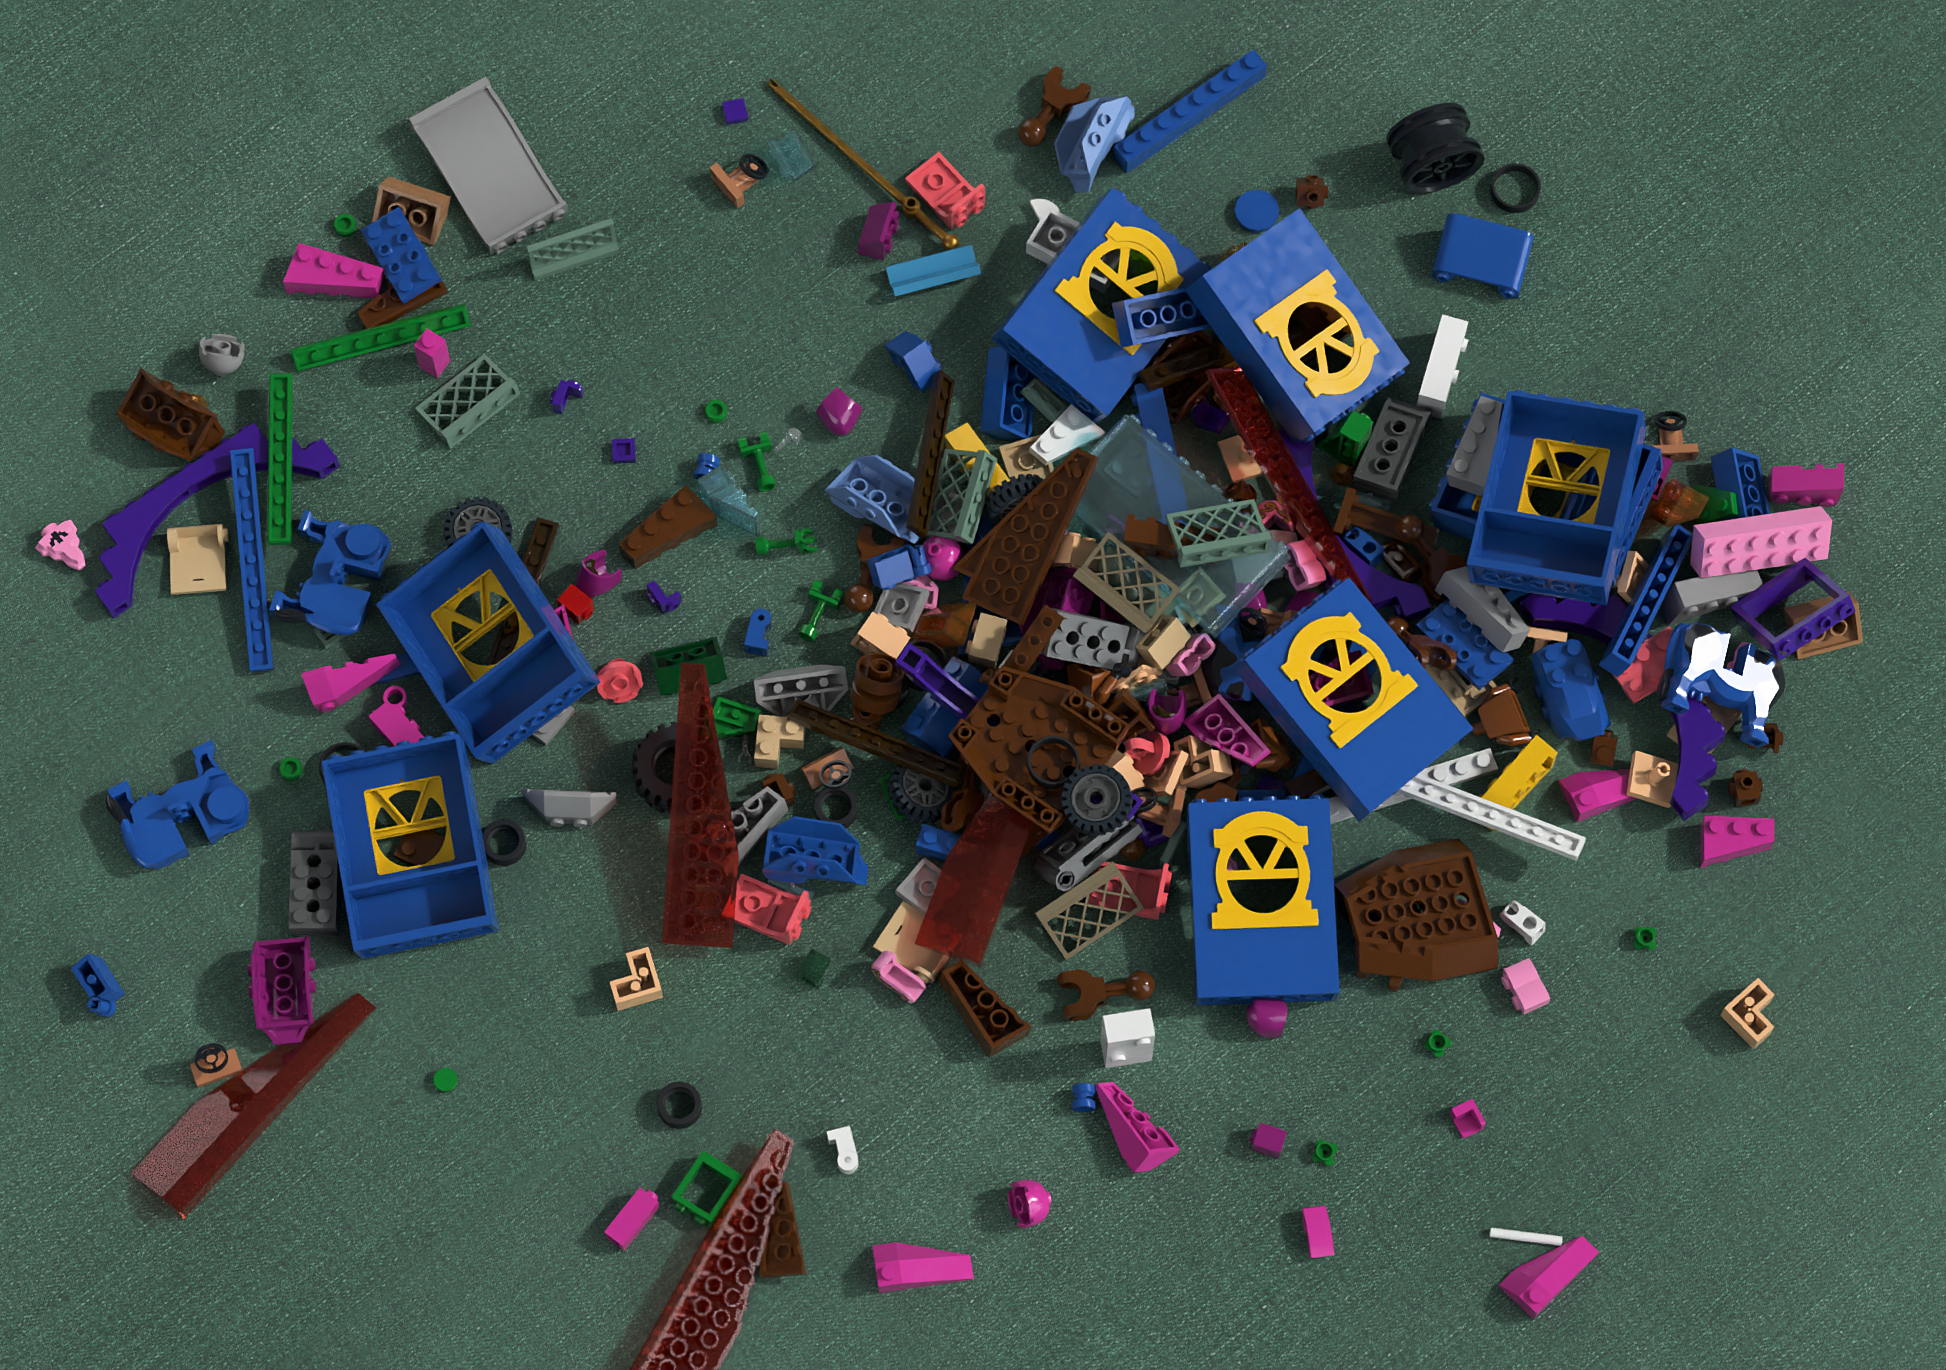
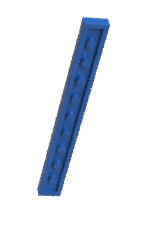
(251, 560)

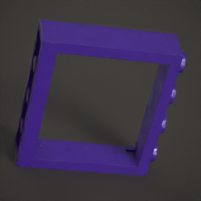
(1782, 587)

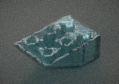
(727, 501)

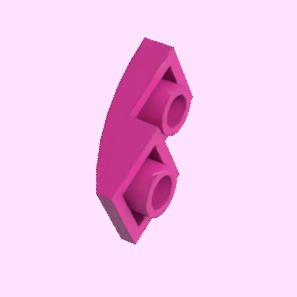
(1318, 1231)

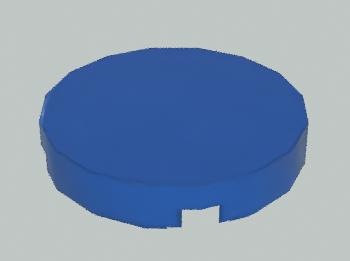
(1256, 211)

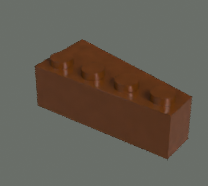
(674, 522)
(1155, 540)
(983, 1011)

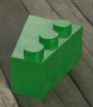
(1347, 438)

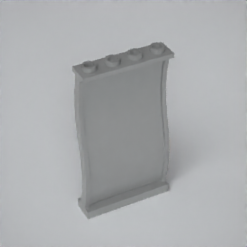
(488, 166)

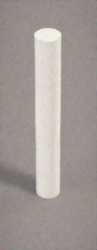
(1526, 1236)

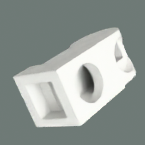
(1523, 921)
(846, 1149)

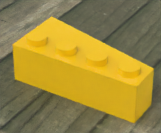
(966, 439)
(1522, 774)

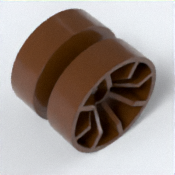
(876, 683)

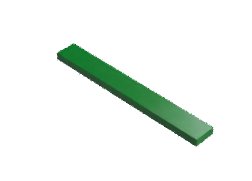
(379, 337)
(280, 459)

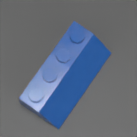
(1005, 410)
(1742, 475)
(931, 722)

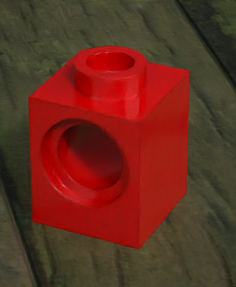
(576, 603)

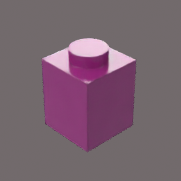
(1268, 1140)

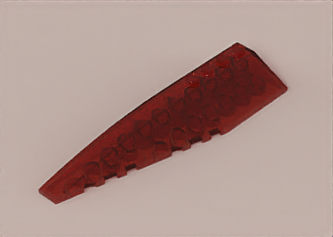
(1281, 470)
(701, 828)
(975, 883)
(240, 1110)
(714, 1290)

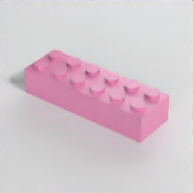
(1760, 541)

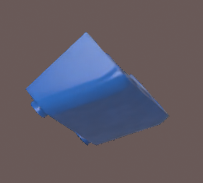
(1483, 253)

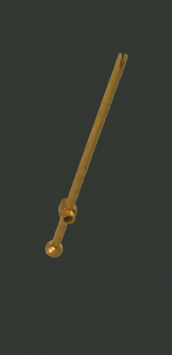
(910, 205)

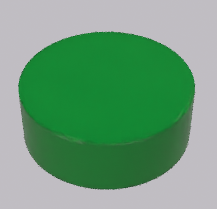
(344, 225)
(715, 411)
(290, 769)
(445, 1080)

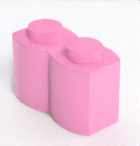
(1303, 566)
(1189, 658)
(1525, 986)

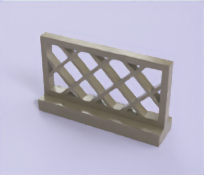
(1118, 600)
(1079, 892)

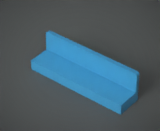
(932, 270)

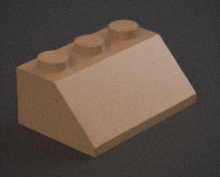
(422, 207)
(1842, 635)

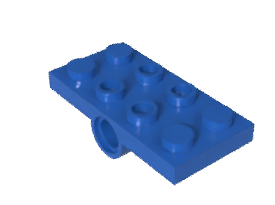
(401, 255)
(1476, 656)

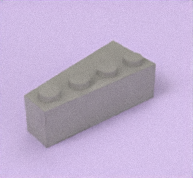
(1474, 454)
(1704, 595)
(1485, 608)
(755, 818)

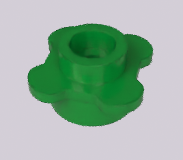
(1646, 932)
(1437, 1036)
(1322, 1146)

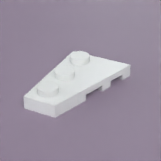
(1065, 435)

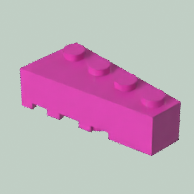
(332, 274)

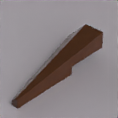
(1130, 711)

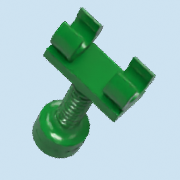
(765, 482)
(764, 545)
(808, 631)

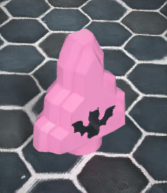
(62, 544)

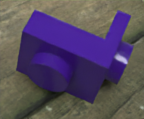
(560, 397)
(1210, 418)
(657, 597)
(1151, 833)

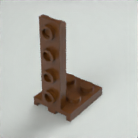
(1373, 518)
(1030, 644)

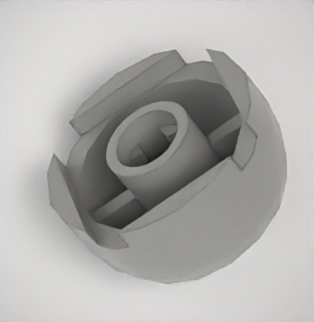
(221, 353)

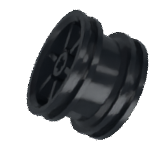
(1435, 148)

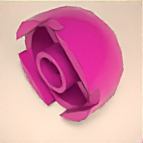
(942, 555)
(1029, 1202)

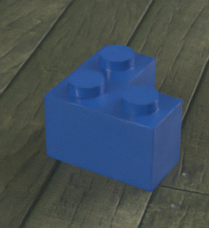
(915, 358)

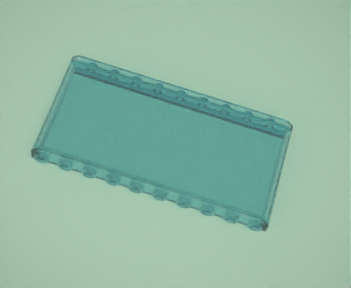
(1148, 480)

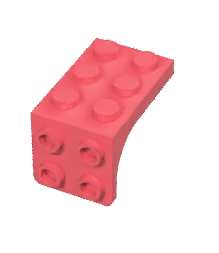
(946, 191)
(1646, 667)
(1145, 883)
(770, 909)

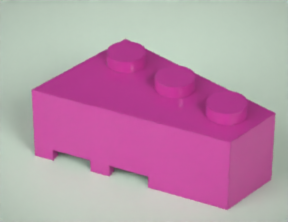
(1806, 485)
(1733, 837)

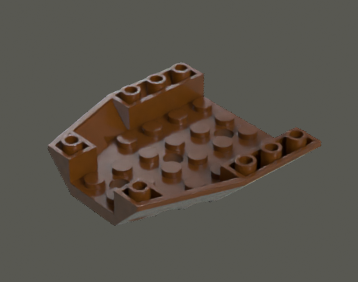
(1029, 711)
(1426, 946)

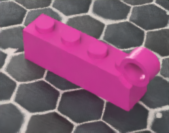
(392, 722)

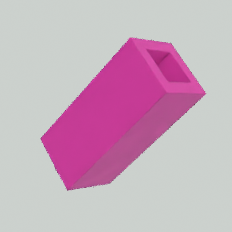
(432, 353)
(632, 1218)

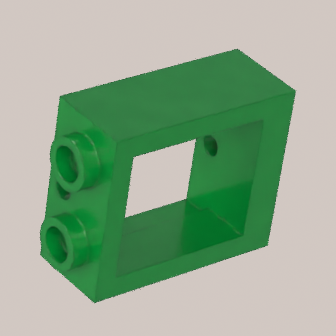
(717, 1168)

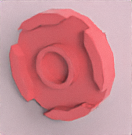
(619, 681)
(1148, 752)

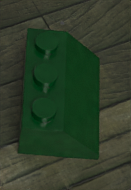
(668, 662)

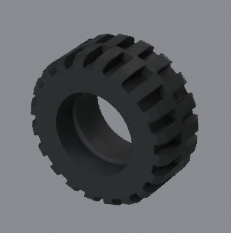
(643, 766)

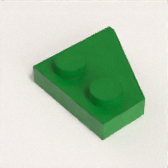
(1719, 506)
(734, 718)

